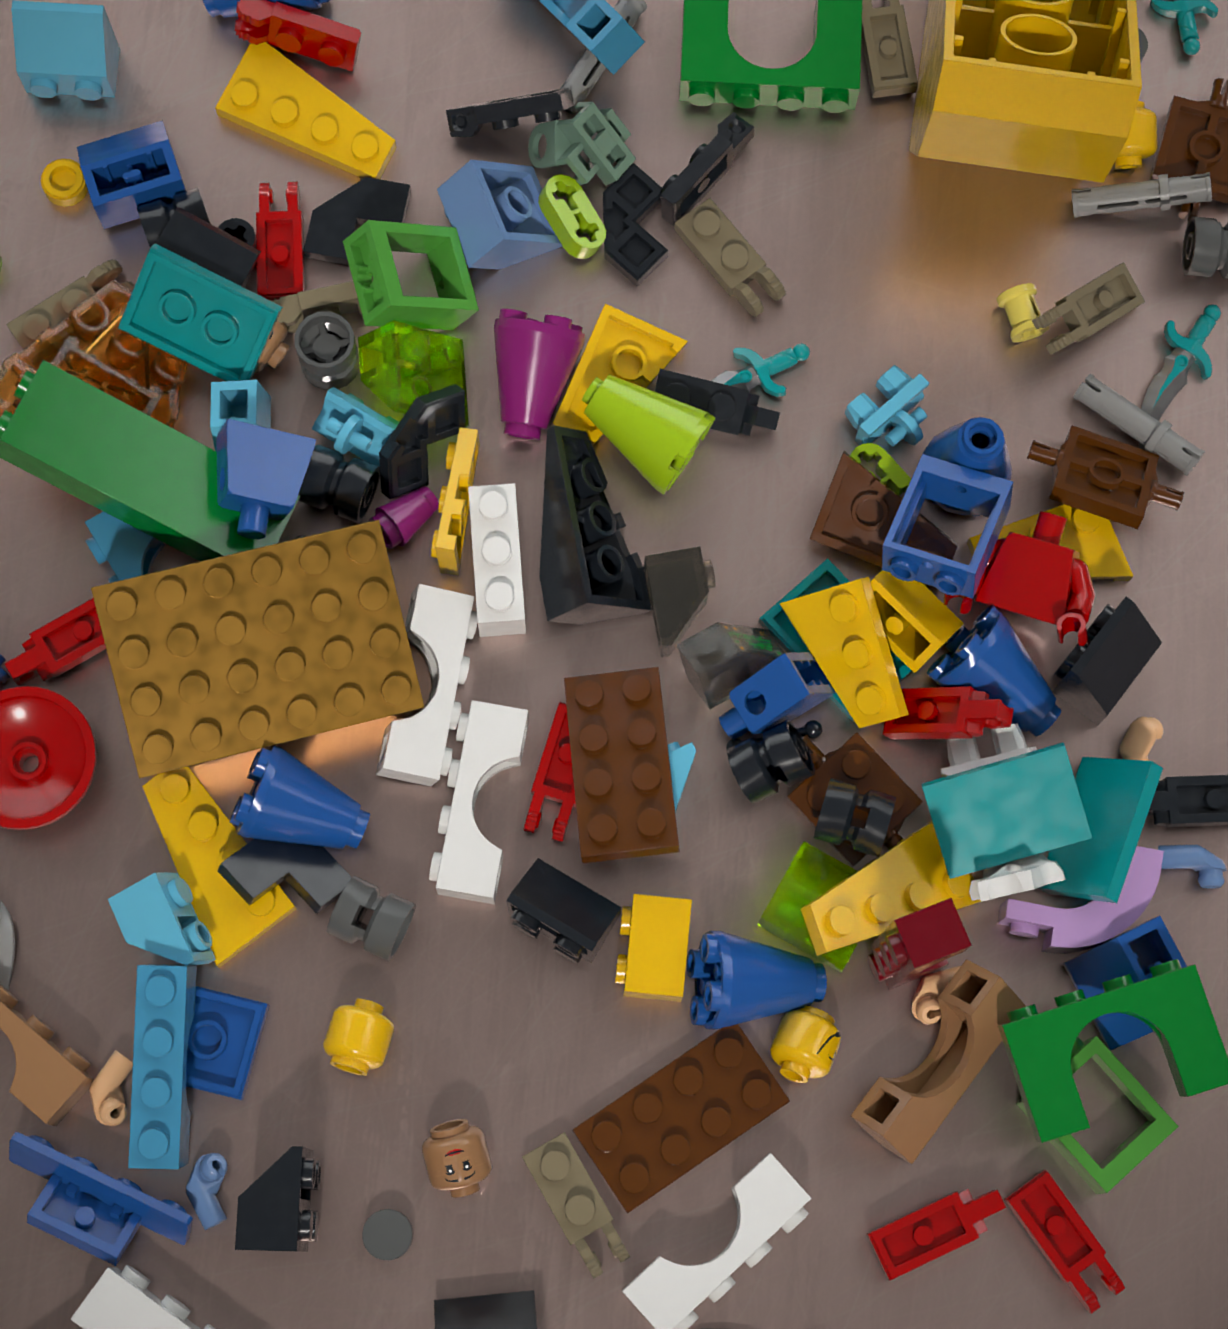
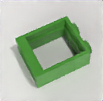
(383, 301)
(1137, 1146)

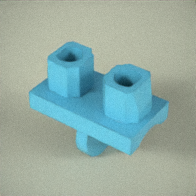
(902, 396)
(353, 426)

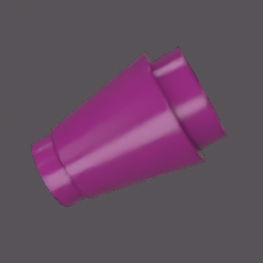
(405, 516)

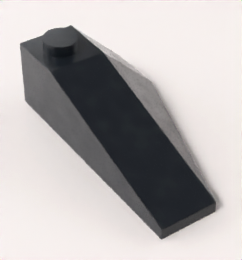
(583, 554)

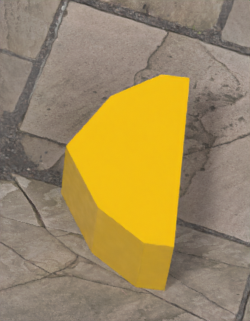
(1028, 84)

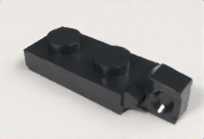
(504, 113)
(705, 168)
(732, 406)
(1191, 801)

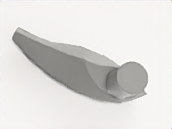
(7, 946)

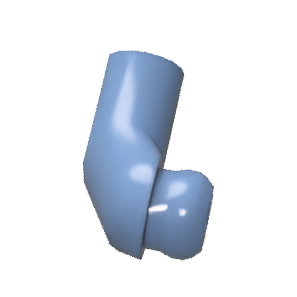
(1198, 859)
(204, 1186)

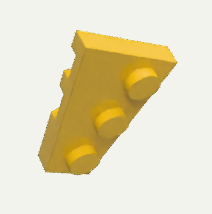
(619, 348)
(454, 501)
(851, 649)

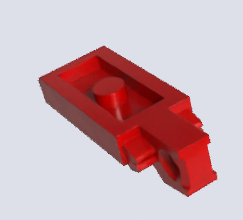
(59, 645)
(947, 714)
(933, 1231)

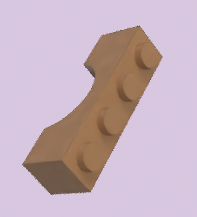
(45, 1076)
(911, 1108)

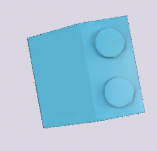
(65, 49)

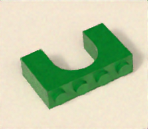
(822, 79)
(1168, 1003)

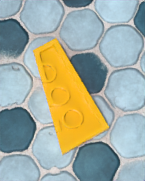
(884, 890)

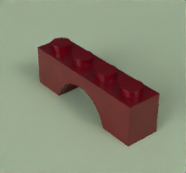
(918, 944)

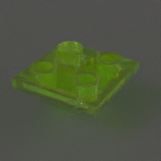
(409, 362)
(805, 880)

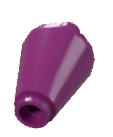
(533, 368)

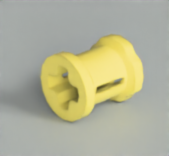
(1021, 310)

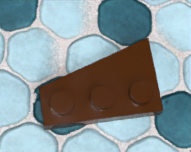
(860, 514)

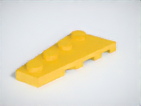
(298, 111)
(198, 843)

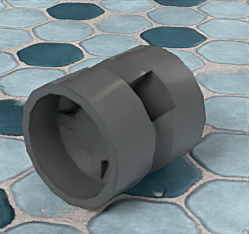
(1205, 248)
(327, 350)
(387, 925)

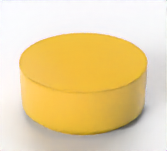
(64, 182)

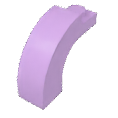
(1092, 923)

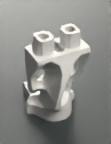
(1016, 875)

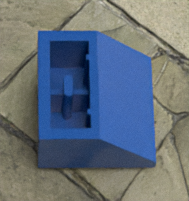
(130, 172)
(1123, 955)

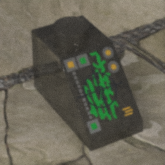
(677, 592)
(725, 658)

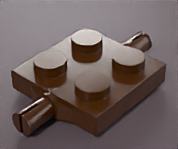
(1196, 143)
(1104, 477)
(860, 765)

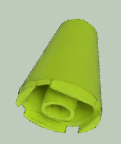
(647, 427)

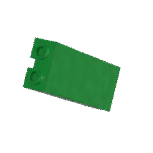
(123, 464)

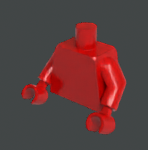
(1038, 579)

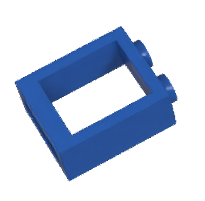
(958, 488)

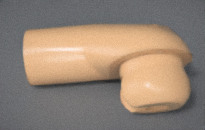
(1140, 738)
(925, 1000)
(107, 1092)

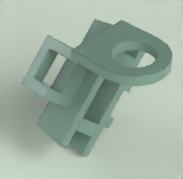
(570, 136)

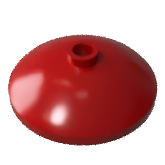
(58, 734)

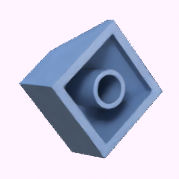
(497, 214)

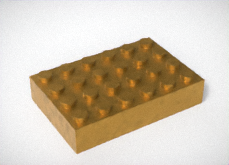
(257, 648)

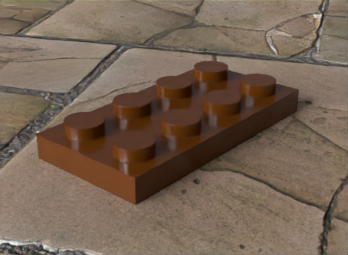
(621, 765)
(680, 1116)

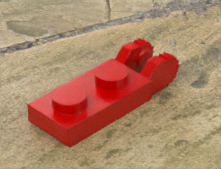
(298, 32)
(281, 244)
(554, 778)
(1062, 1237)

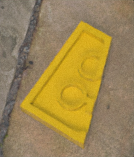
(1084, 533)

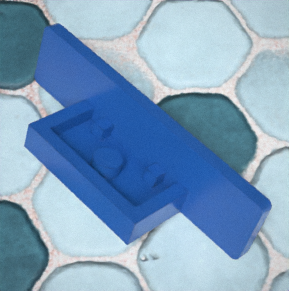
(91, 1206)

